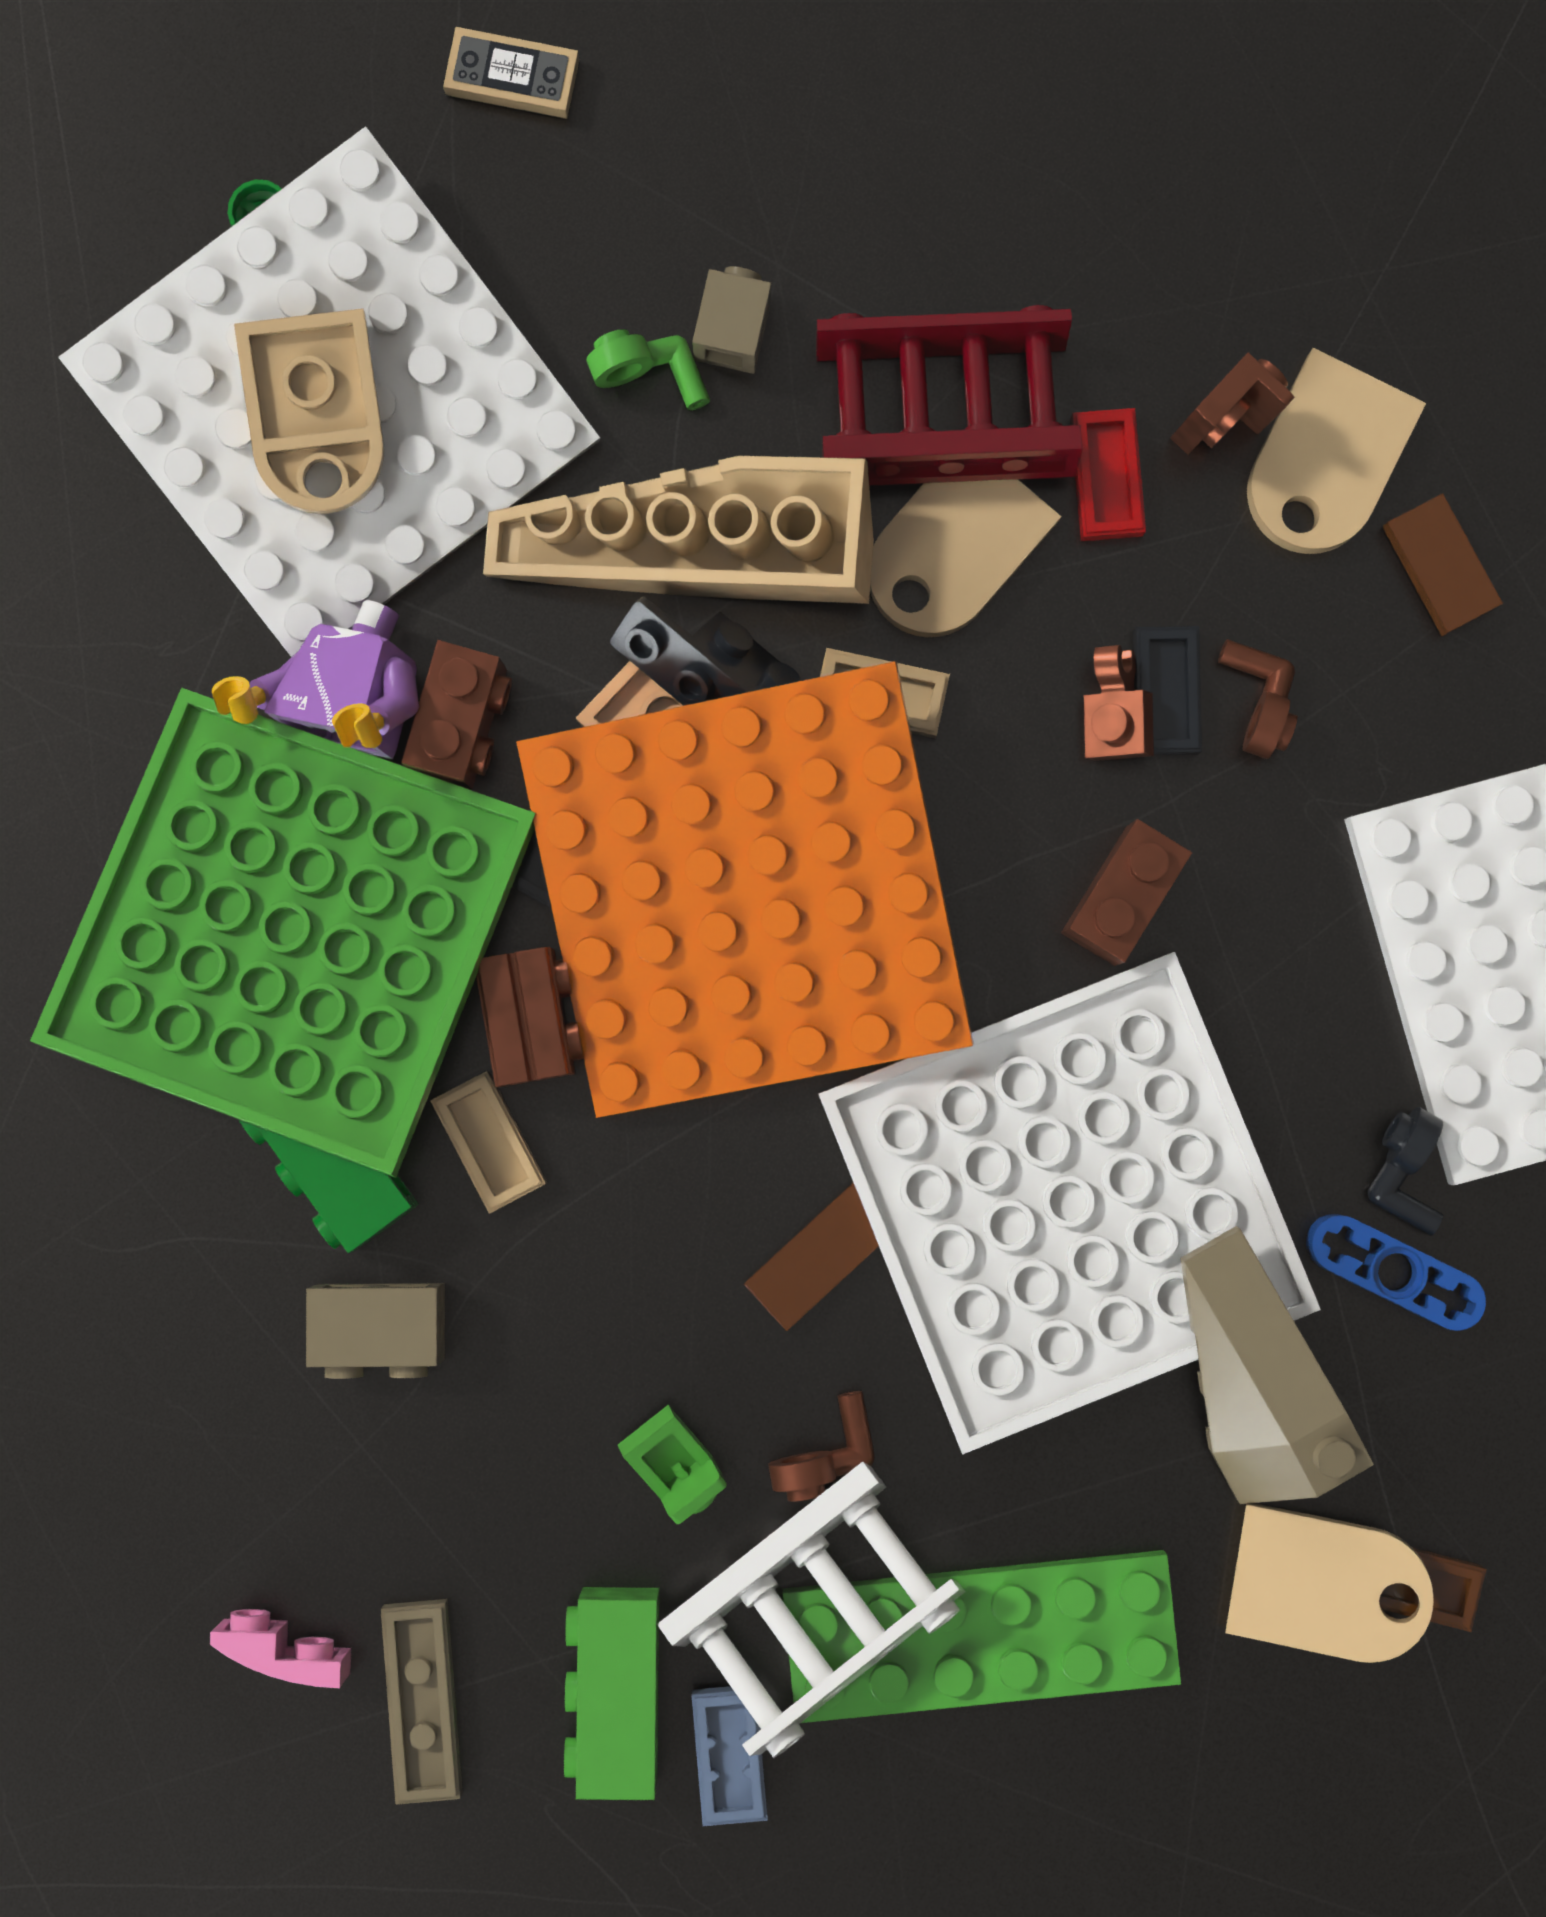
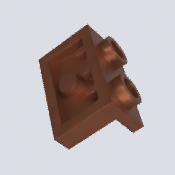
(1249, 392)

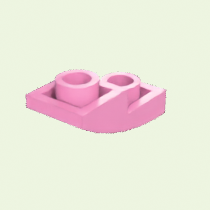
(262, 1646)

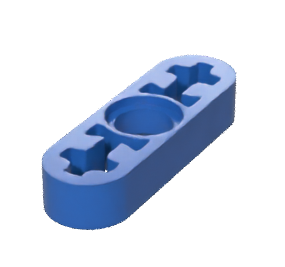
(1444, 1276)

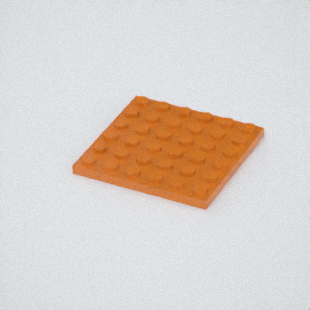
(746, 890)

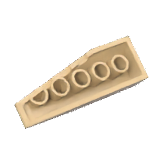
(705, 532)

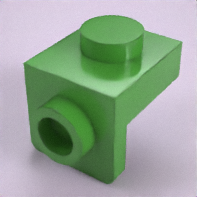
(674, 1464)

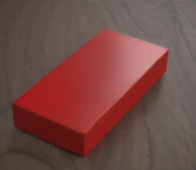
(1109, 475)

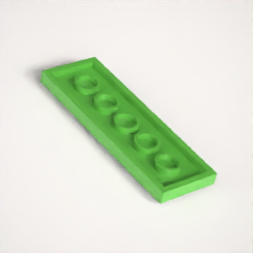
(1015, 1639)

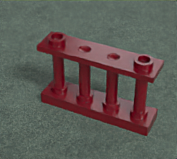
(963, 455)

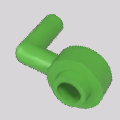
(625, 357)

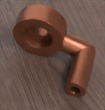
(1271, 722)
(806, 1473)

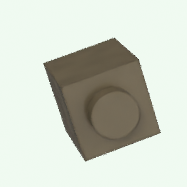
(732, 319)

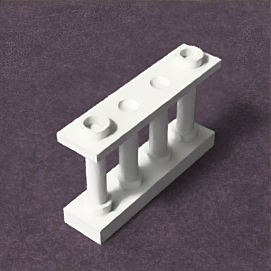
(753, 1583)

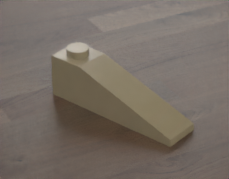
(1265, 1395)

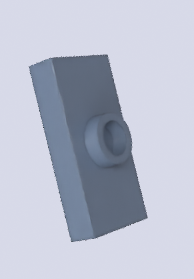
(728, 1777)

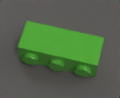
(614, 1693)

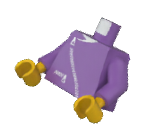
(336, 686)

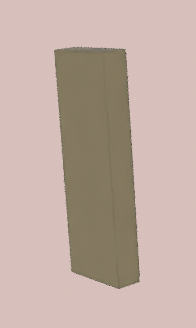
(421, 1701)

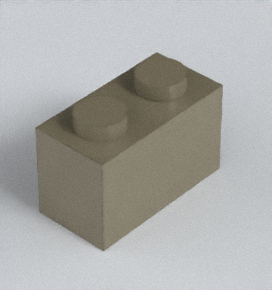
(375, 1327)

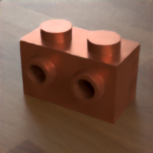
(457, 714)

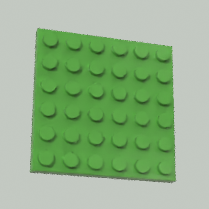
(287, 932)

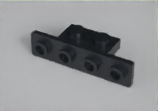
(700, 666)

